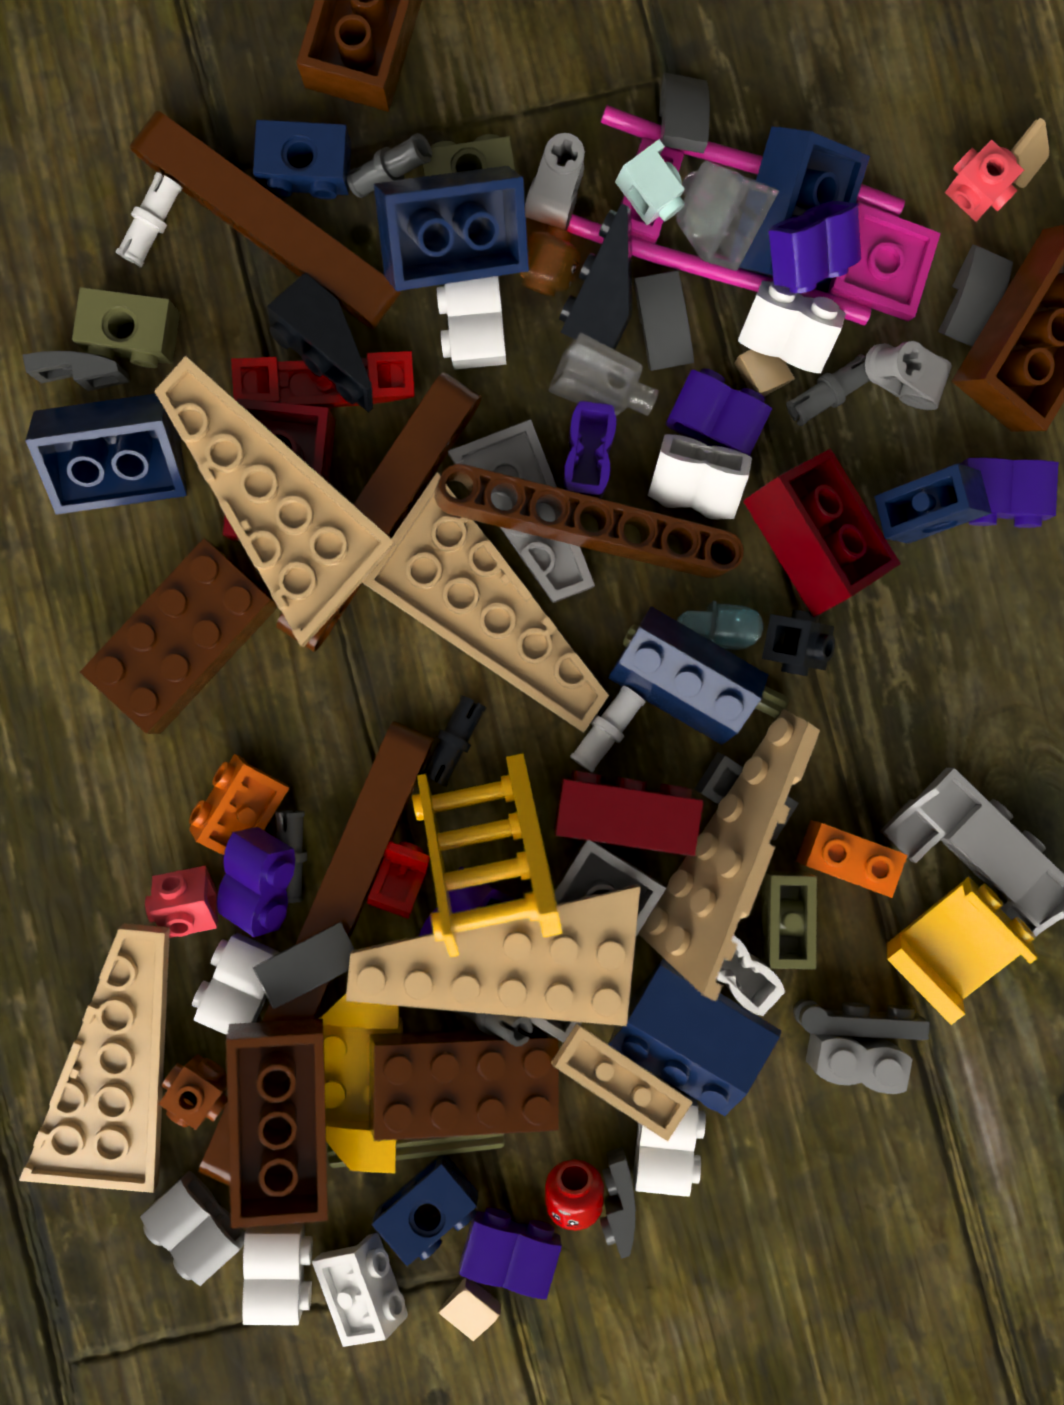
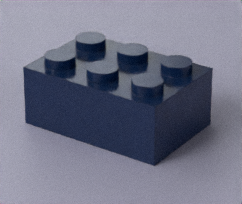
(452, 227)

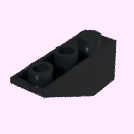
(606, 295)
(316, 328)

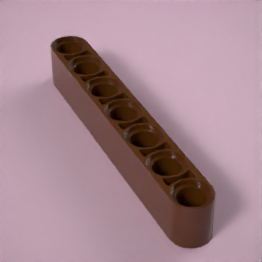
(264, 218)
(408, 469)
(568, 528)

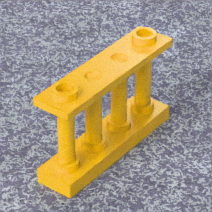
(528, 864)

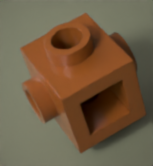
(202, 1078)

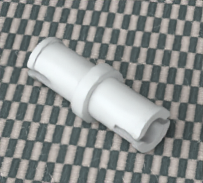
(149, 219)
(607, 729)

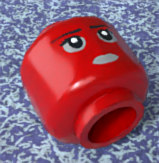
(574, 1194)

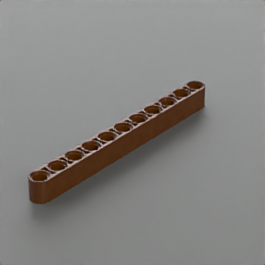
(346, 881)

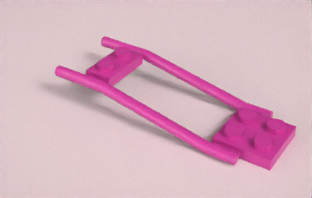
(892, 249)

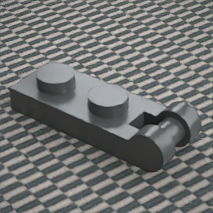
(858, 1020)

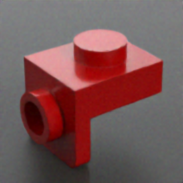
(399, 878)

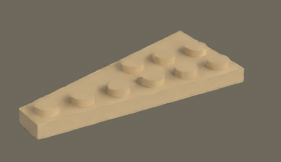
(288, 518)
(471, 597)
(720, 883)
(513, 967)
(107, 1100)

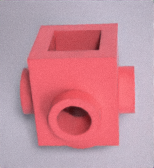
(984, 180)
(183, 901)

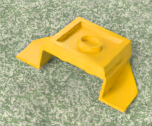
(347, 1082)

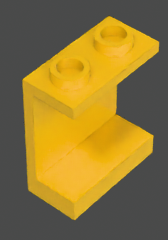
(959, 946)

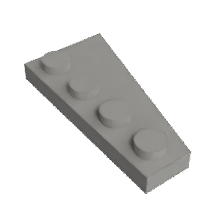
(518, 453)

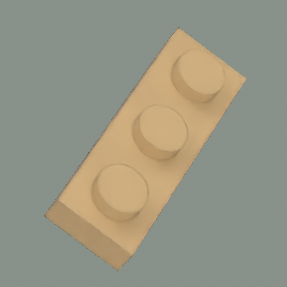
(621, 1082)

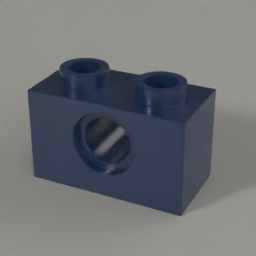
(284, 142)
(933, 504)
(412, 1234)

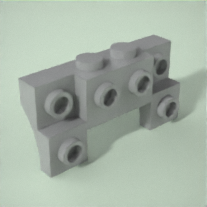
(986, 843)

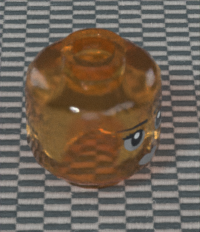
(550, 261)

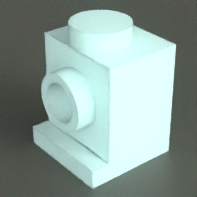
(652, 185)

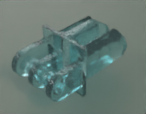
(725, 625)

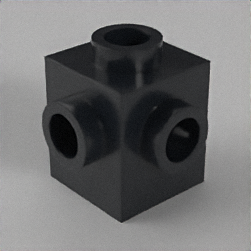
(799, 642)

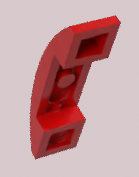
(295, 384)

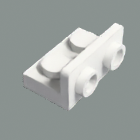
(361, 1291)

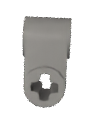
(555, 186)
(909, 373)

